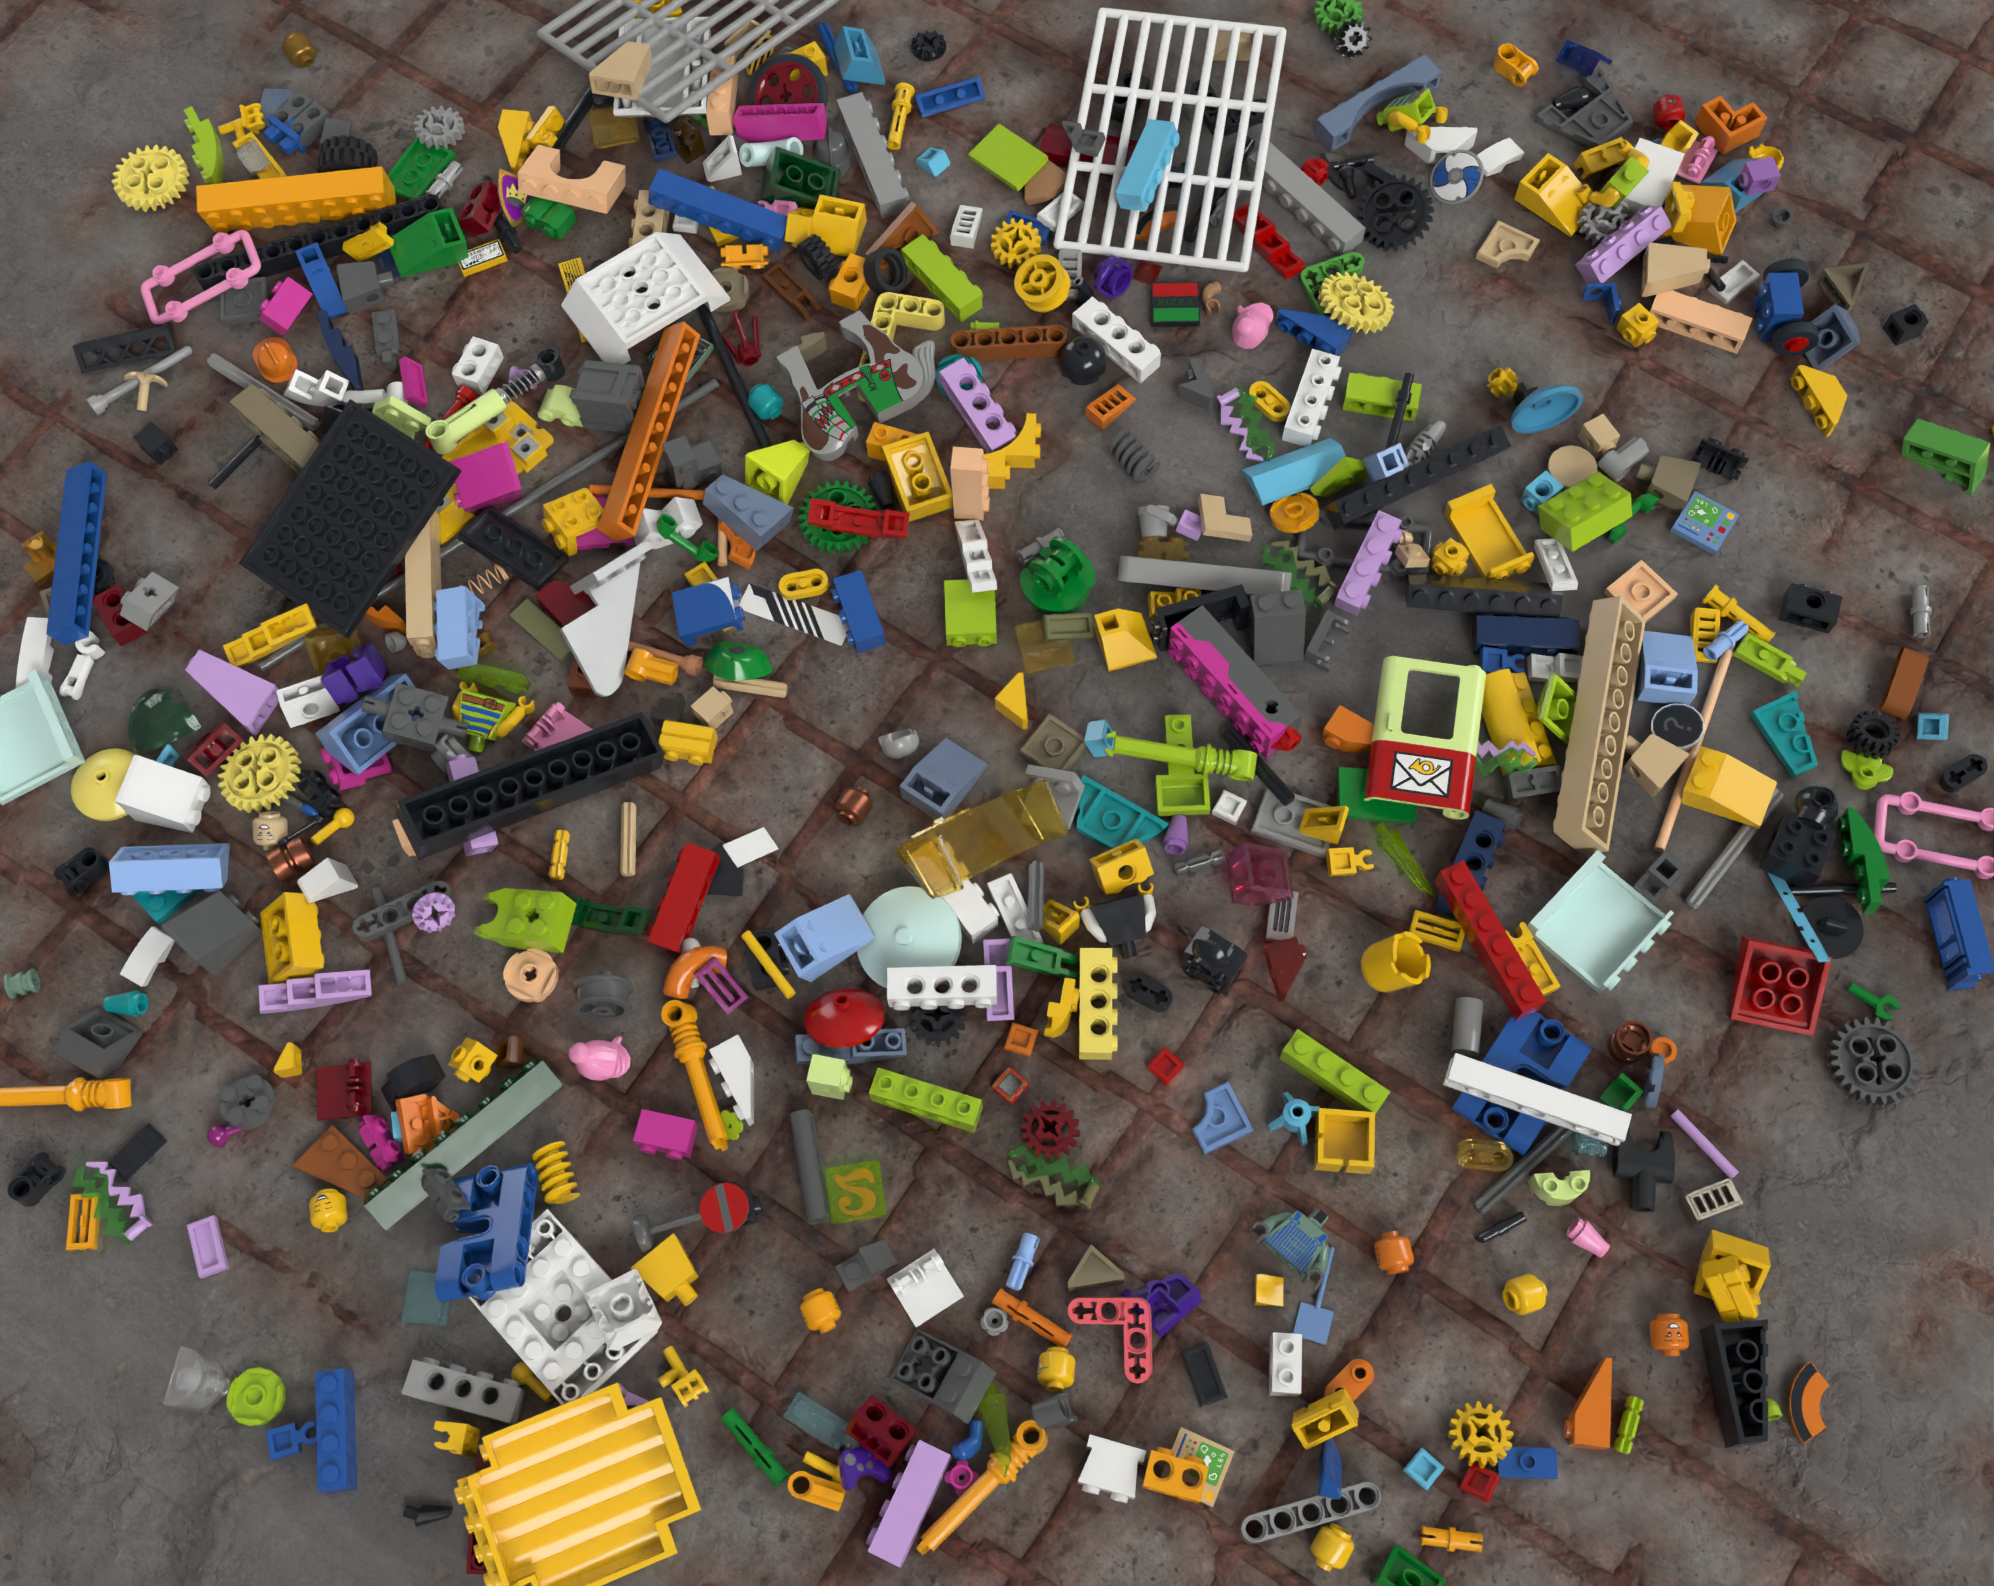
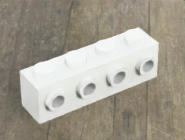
(1311, 398)

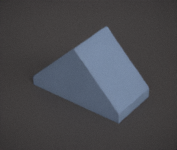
(272, 100)

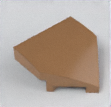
(1045, 184)

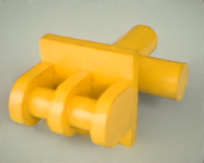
(250, 118)
(688, 1385)

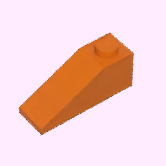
(1348, 732)
(1591, 1415)

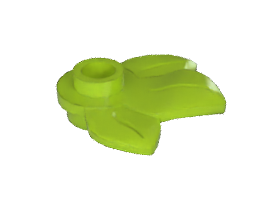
(1865, 771)

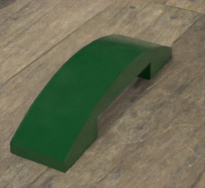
(608, 918)

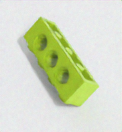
(926, 1100)

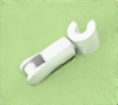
(368, 397)
(81, 666)

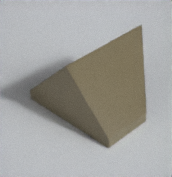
(1842, 284)
(1094, 1272)

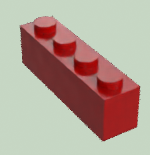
(683, 898)

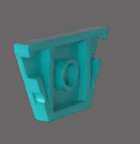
(1113, 819)

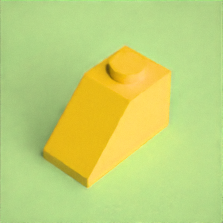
(798, 225)

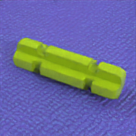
(1628, 1424)

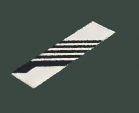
(794, 614)

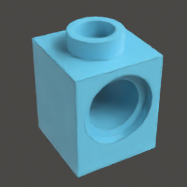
(1545, 485)

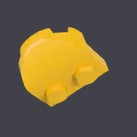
(1060, 1013)

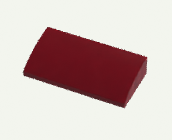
(1058, 148)

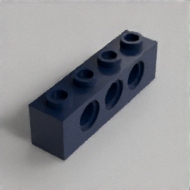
(1481, 828)

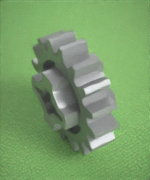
(439, 127)
(1602, 223)

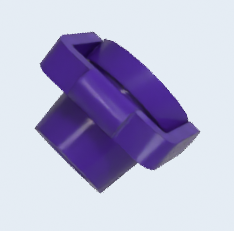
(1113, 276)

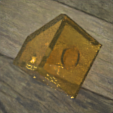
(327, 645)

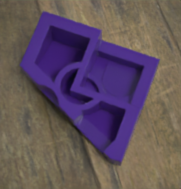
(1168, 1299)

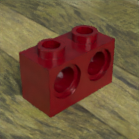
(480, 209)
(110, 613)
(880, 1430)

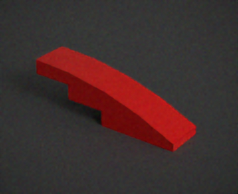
(1270, 244)

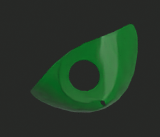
(744, 666)

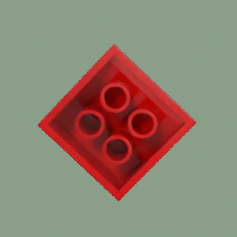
(1778, 985)

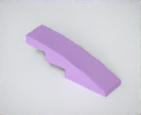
(315, 992)

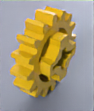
(1008, 237)
(1487, 1443)

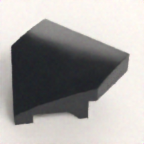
(728, 878)

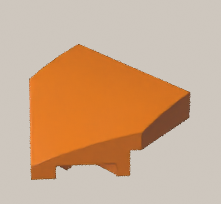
(421, 1120)

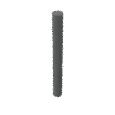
(390, 940)

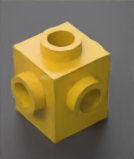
(1638, 325)
(1449, 558)
(472, 1061)

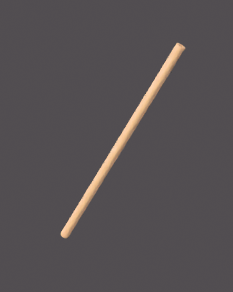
(1706, 713)

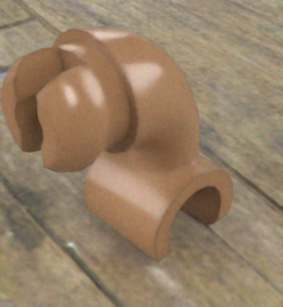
(1208, 293)

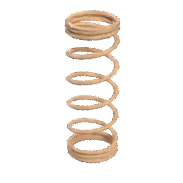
(502, 572)

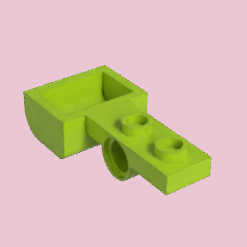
(1181, 790)

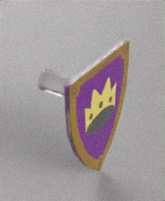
(509, 197)

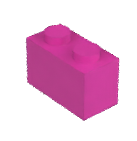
(284, 306)
(665, 1134)

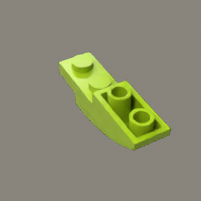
(206, 148)

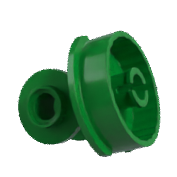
(1044, 578)

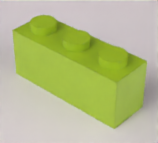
(1378, 396)

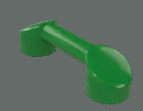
(1645, 503)
(706, 552)

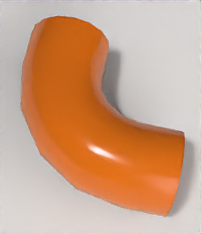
(680, 974)

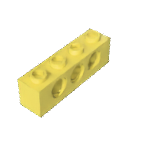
(1090, 1044)

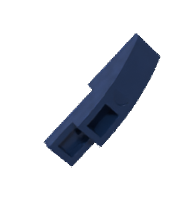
(660, 139)

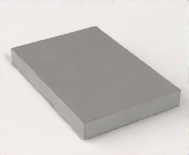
(1283, 822)

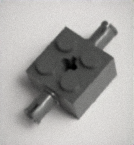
(409, 702)

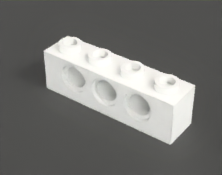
(1138, 365)
(902, 978)

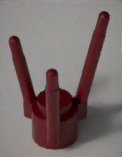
(747, 353)

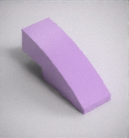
(995, 954)

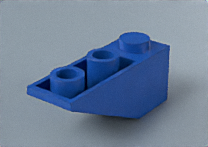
(321, 280)
(1315, 330)

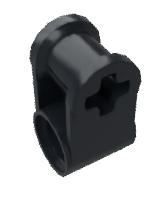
(81, 871)
(37, 1179)

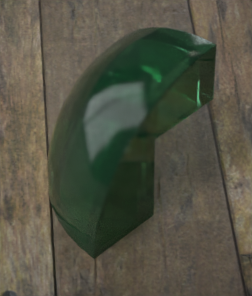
(158, 721)

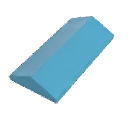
(1293, 470)

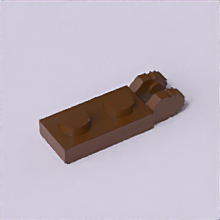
(790, 289)

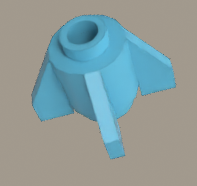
(1291, 1122)

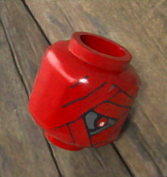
(1668, 111)

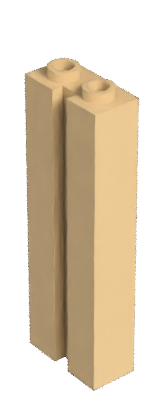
(421, 584)

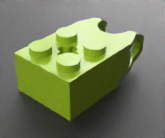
(529, 919)

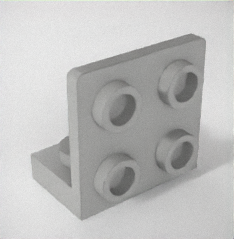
(1064, 785)

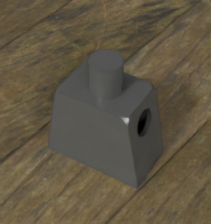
(362, 285)

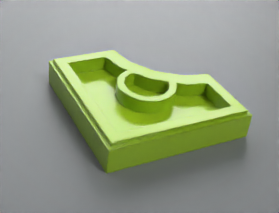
(1343, 474)

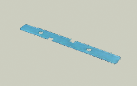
(1799, 918)

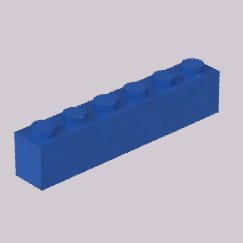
(718, 210)

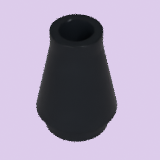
(1571, 99)
(881, 486)

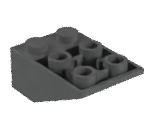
(943, 1376)

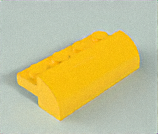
(1512, 715)

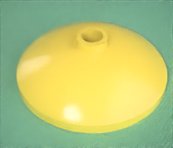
(98, 797)

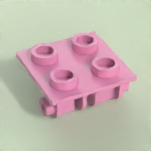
(1697, 160)
(554, 727)

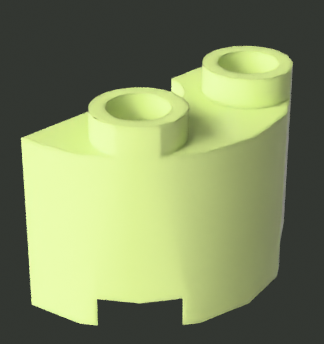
(559, 405)
(1556, 1191)

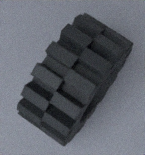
(817, 257)
(1878, 725)

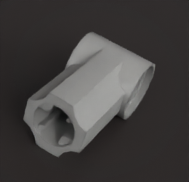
(1619, 462)

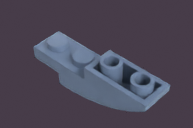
(883, 1046)

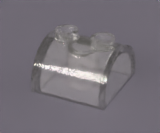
(196, 1381)

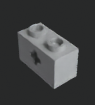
(148, 600)

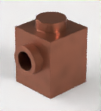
(578, 683)

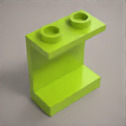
(969, 615)

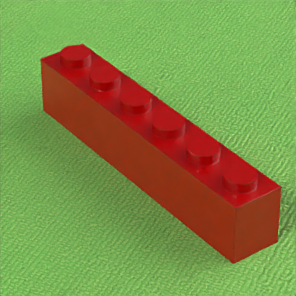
(1490, 941)

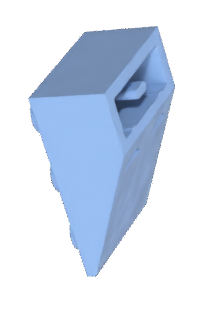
(1667, 669)
(824, 937)

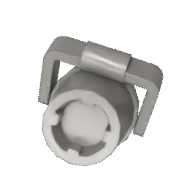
(1155, 520)
(448, 747)

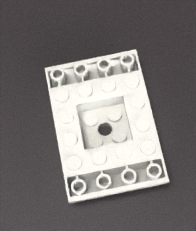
(563, 1355)

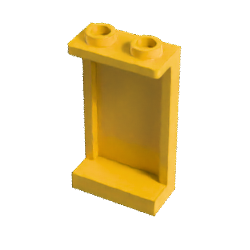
(1487, 535)

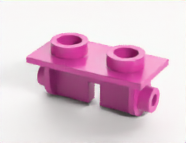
(376, 1131)

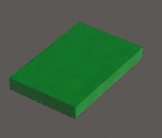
(418, 168)
(1351, 792)

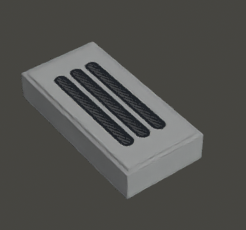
(1281, 919)

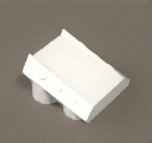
(623, 1310)

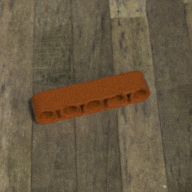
(1020, 337)

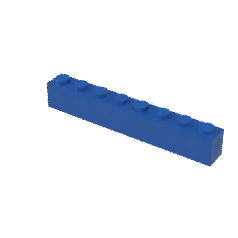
(76, 554)

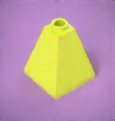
(777, 469)

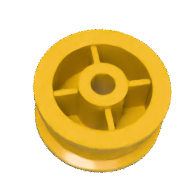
(1042, 283)

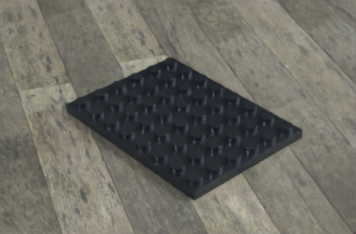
(350, 518)

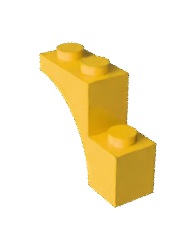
(1018, 454)

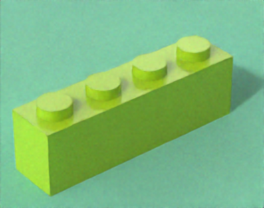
(942, 278)
(1333, 1074)

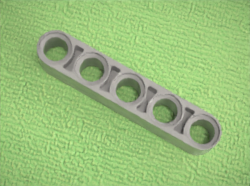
(1298, 1522)

